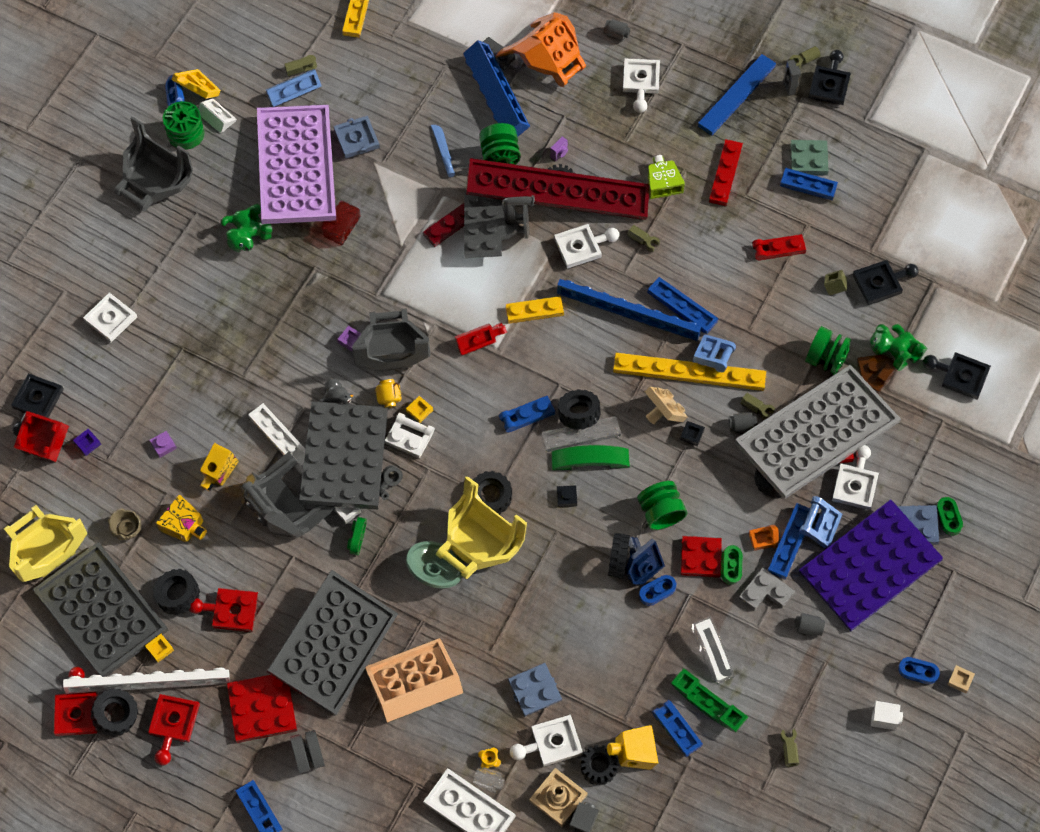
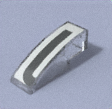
(712, 650)

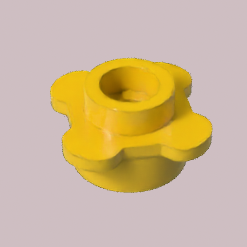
(484, 754)

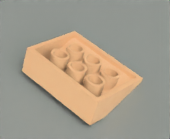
(414, 680)

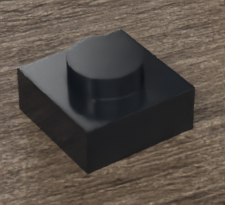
(692, 433)
(567, 496)

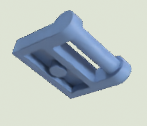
(708, 350)
(826, 524)

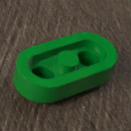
(949, 517)
(358, 527)
(731, 566)

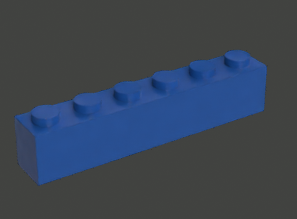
(495, 86)

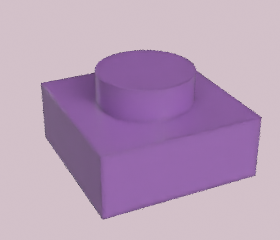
(559, 149)
(348, 337)
(163, 444)

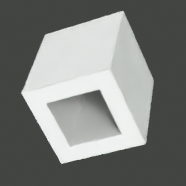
(886, 715)

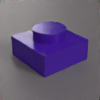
(86, 442)

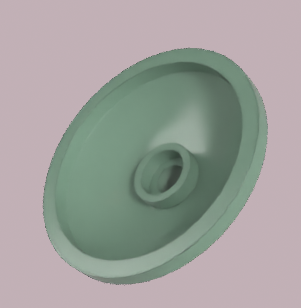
(430, 568)

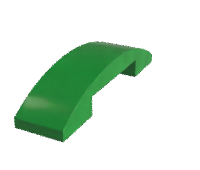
(590, 456)
(708, 702)

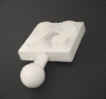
(637, 85)
(585, 237)
(864, 478)
(548, 751)

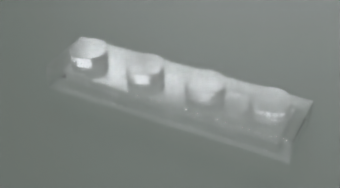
(567, 437)

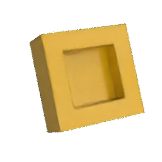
(419, 409)
(159, 648)

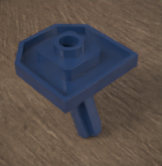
(644, 561)

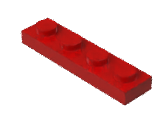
(725, 172)

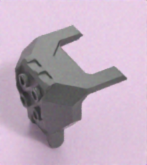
(152, 169)
(390, 343)
(277, 504)

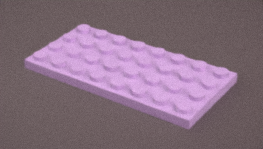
(295, 164)

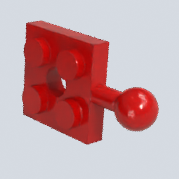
(225, 600)
(66, 703)
(170, 731)

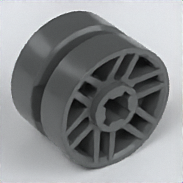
(307, 751)

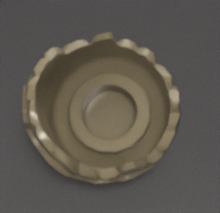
(124, 524)

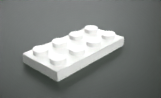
(467, 805)

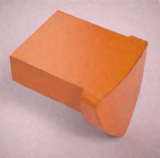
(764, 537)

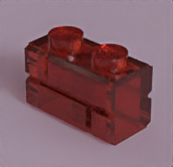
(346, 219)

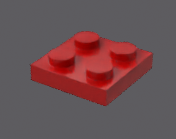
(701, 556)

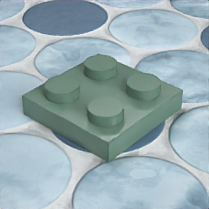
(809, 156)

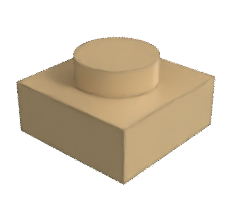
(961, 679)

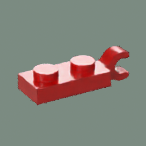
(479, 337)

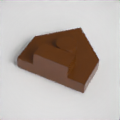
(876, 370)

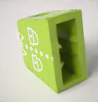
(664, 178)

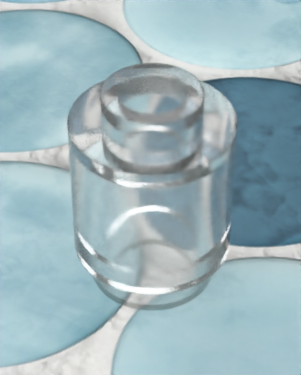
(488, 779)

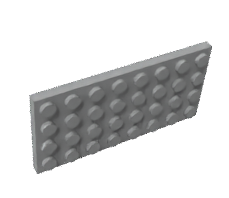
(817, 431)

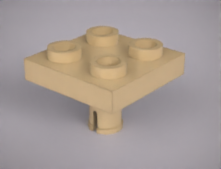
(664, 406)
(558, 797)

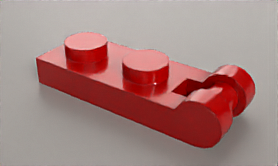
(779, 247)

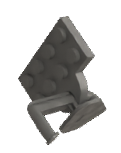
(491, 221)

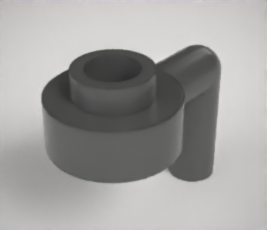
(392, 481)

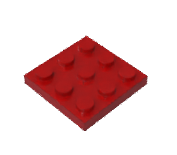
(261, 708)

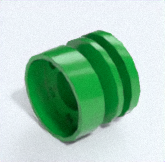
(183, 125)
(500, 143)
(828, 350)
(662, 505)

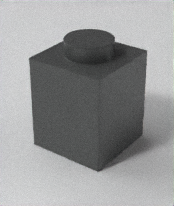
(584, 818)

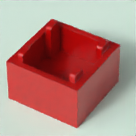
(41, 436)

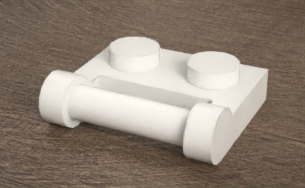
(407, 441)

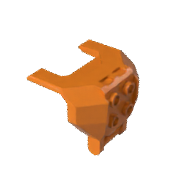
(549, 48)

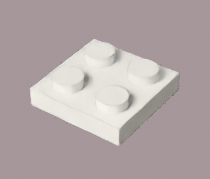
(110, 317)

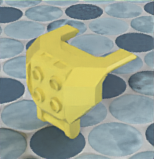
(479, 534)
(43, 543)

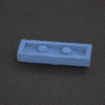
(293, 87)

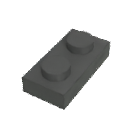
(503, 61)
(791, 77)

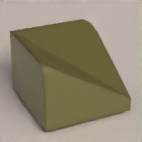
(835, 282)

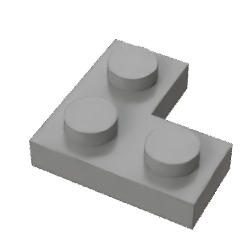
(766, 586)

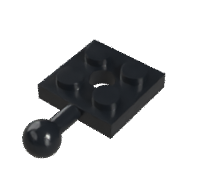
(825, 75)
(883, 272)
(954, 379)
(24, 399)

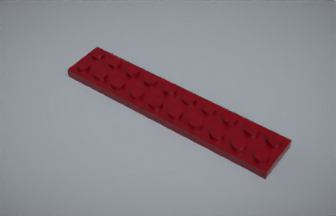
(558, 189)

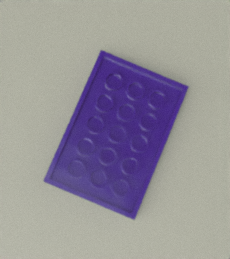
(871, 565)

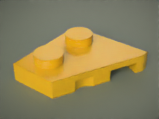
(197, 82)

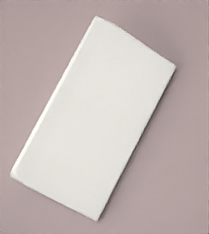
(216, 115)

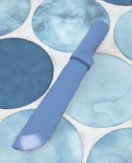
(442, 145)

